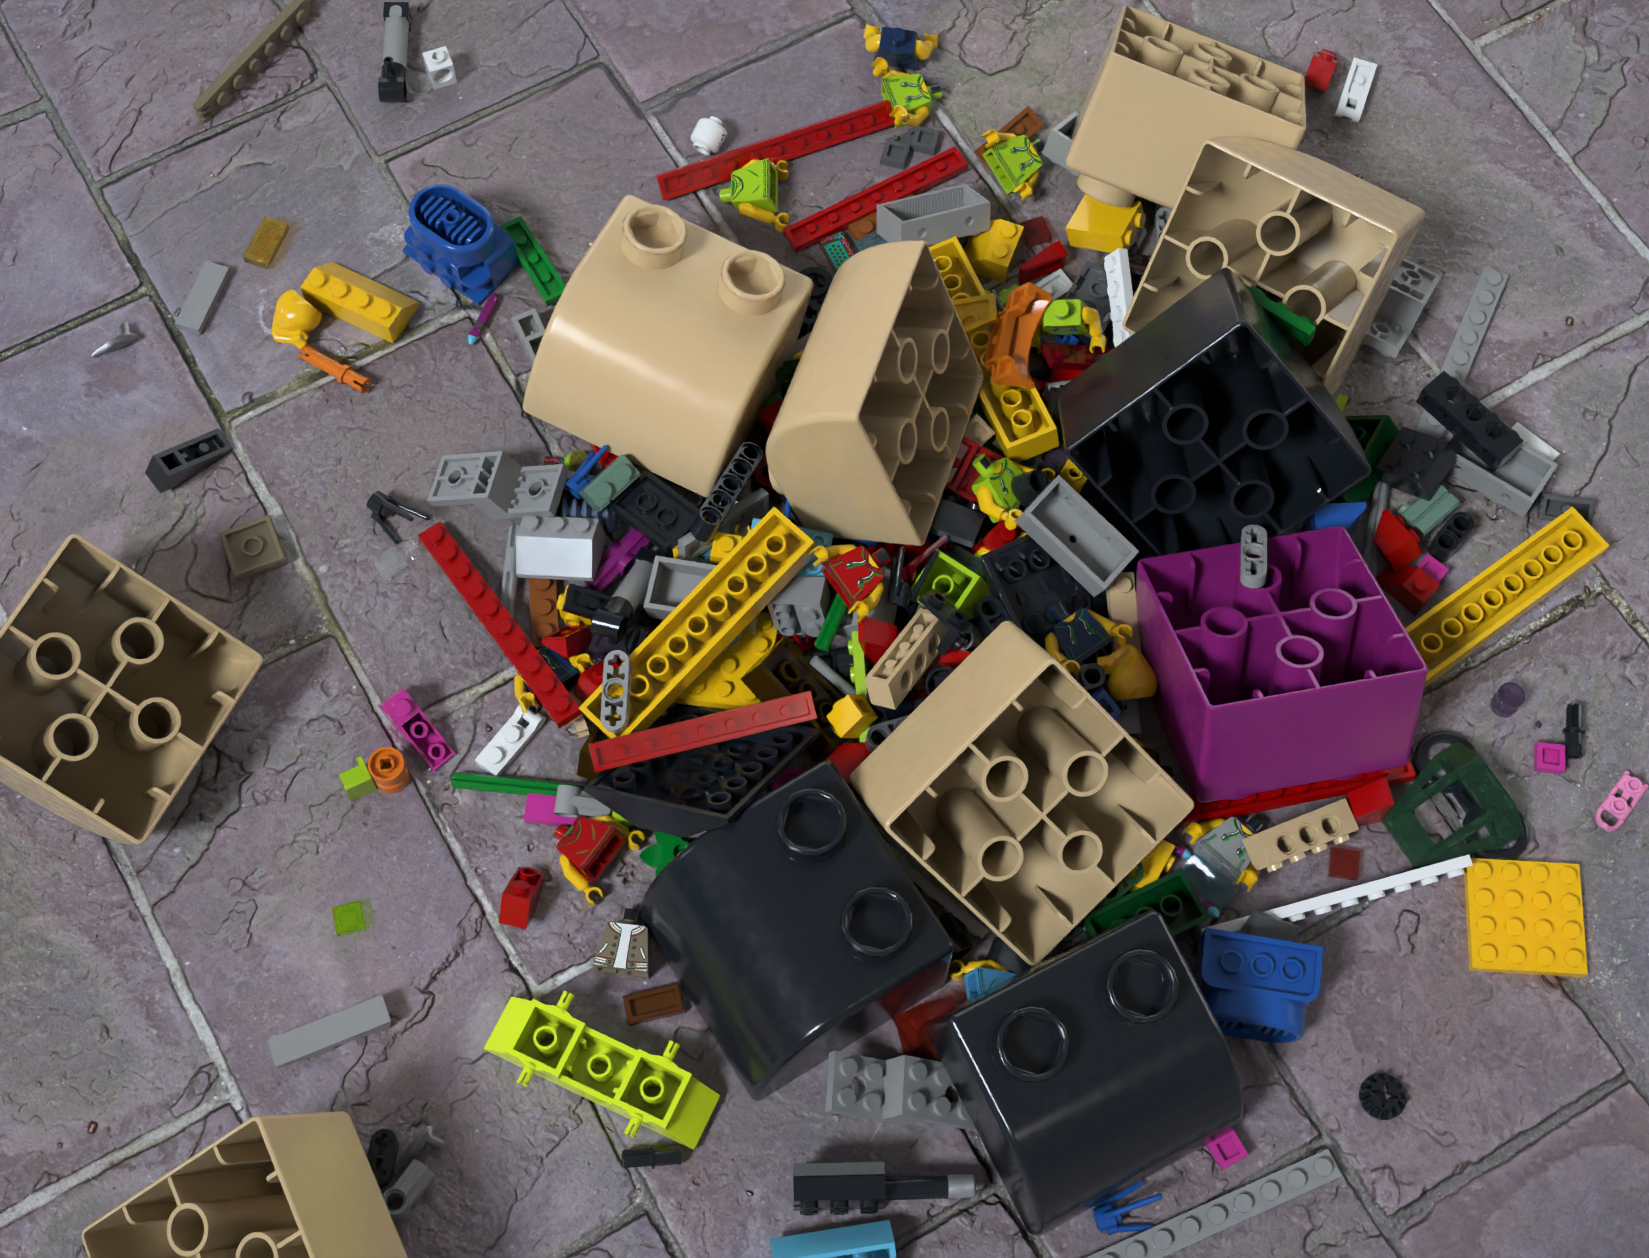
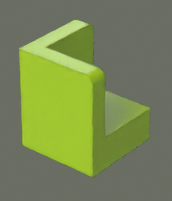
(357, 781)

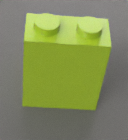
(956, 582)

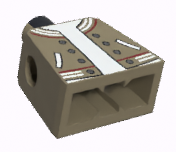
(624, 948)

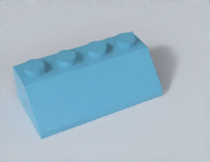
(855, 1241)

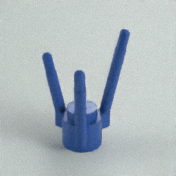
(580, 477)
(1108, 1216)

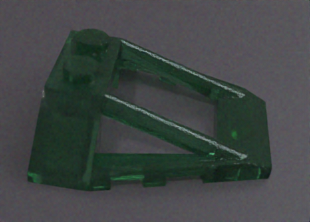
(1499, 809)

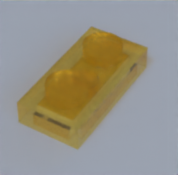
(266, 242)

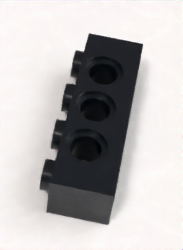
(1474, 433)

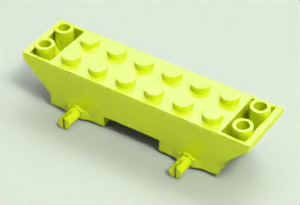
(603, 1070)

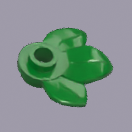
(663, 852)

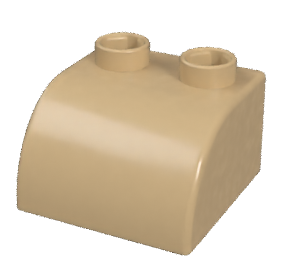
(1164, 96)
(1292, 231)
(666, 344)
(876, 401)
(110, 693)
(1020, 793)
(259, 1193)

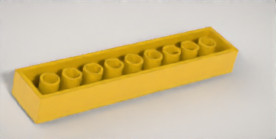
(1014, 413)
(1505, 592)
(707, 621)

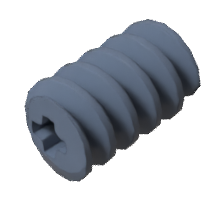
(606, 516)

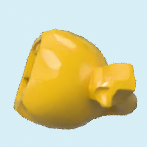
(294, 319)
(1128, 674)

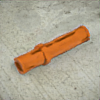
(344, 373)

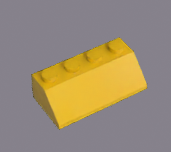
(358, 300)

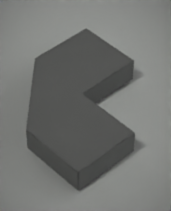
(916, 139)

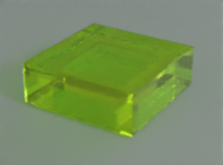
(349, 918)

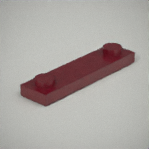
(1071, 356)

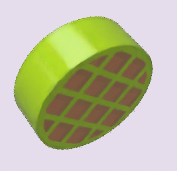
(575, 459)

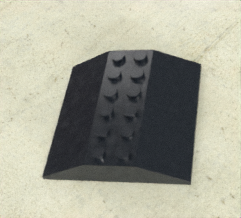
(1033, 581)
(699, 785)

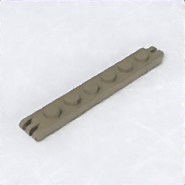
(252, 58)

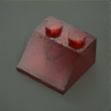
(912, 1028)

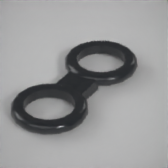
(1463, 796)

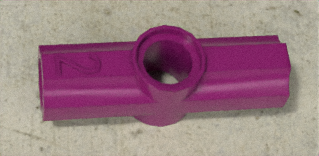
(617, 560)

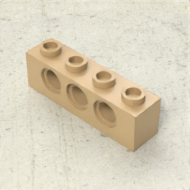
(905, 660)
(1264, 848)

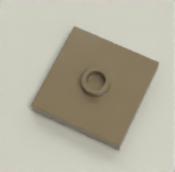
(253, 548)

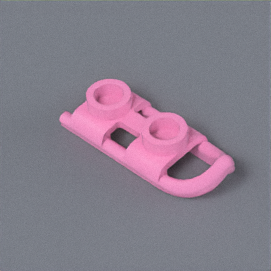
(1618, 806)

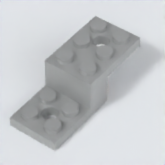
(1401, 308)
(498, 485)
(893, 1090)

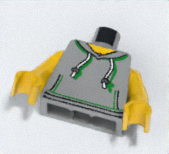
(1223, 847)

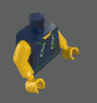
(899, 46)
(1080, 635)
(563, 668)

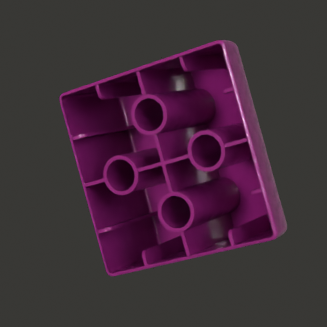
(1278, 677)

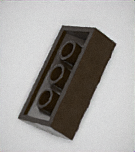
(789, 672)

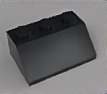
(958, 520)

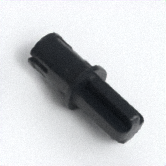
(1573, 731)
(651, 1157)

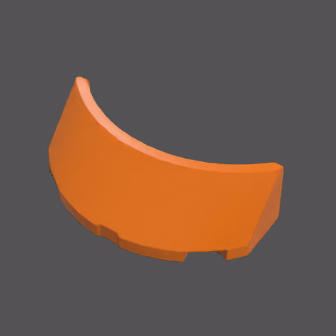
(1012, 336)

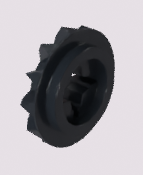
(823, 281)
(1372, 1103)

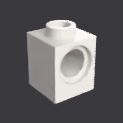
(439, 67)

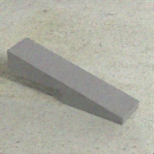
(329, 1032)

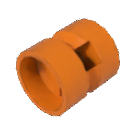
(388, 770)

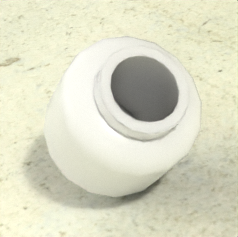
(708, 135)

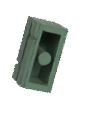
(609, 483)
(1426, 515)

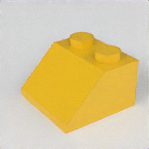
(995, 250)

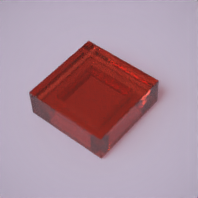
(1036, 231)
(1343, 863)

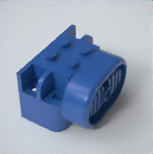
(459, 242)
(1258, 983)

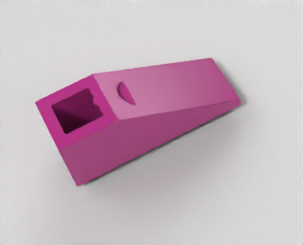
(416, 728)

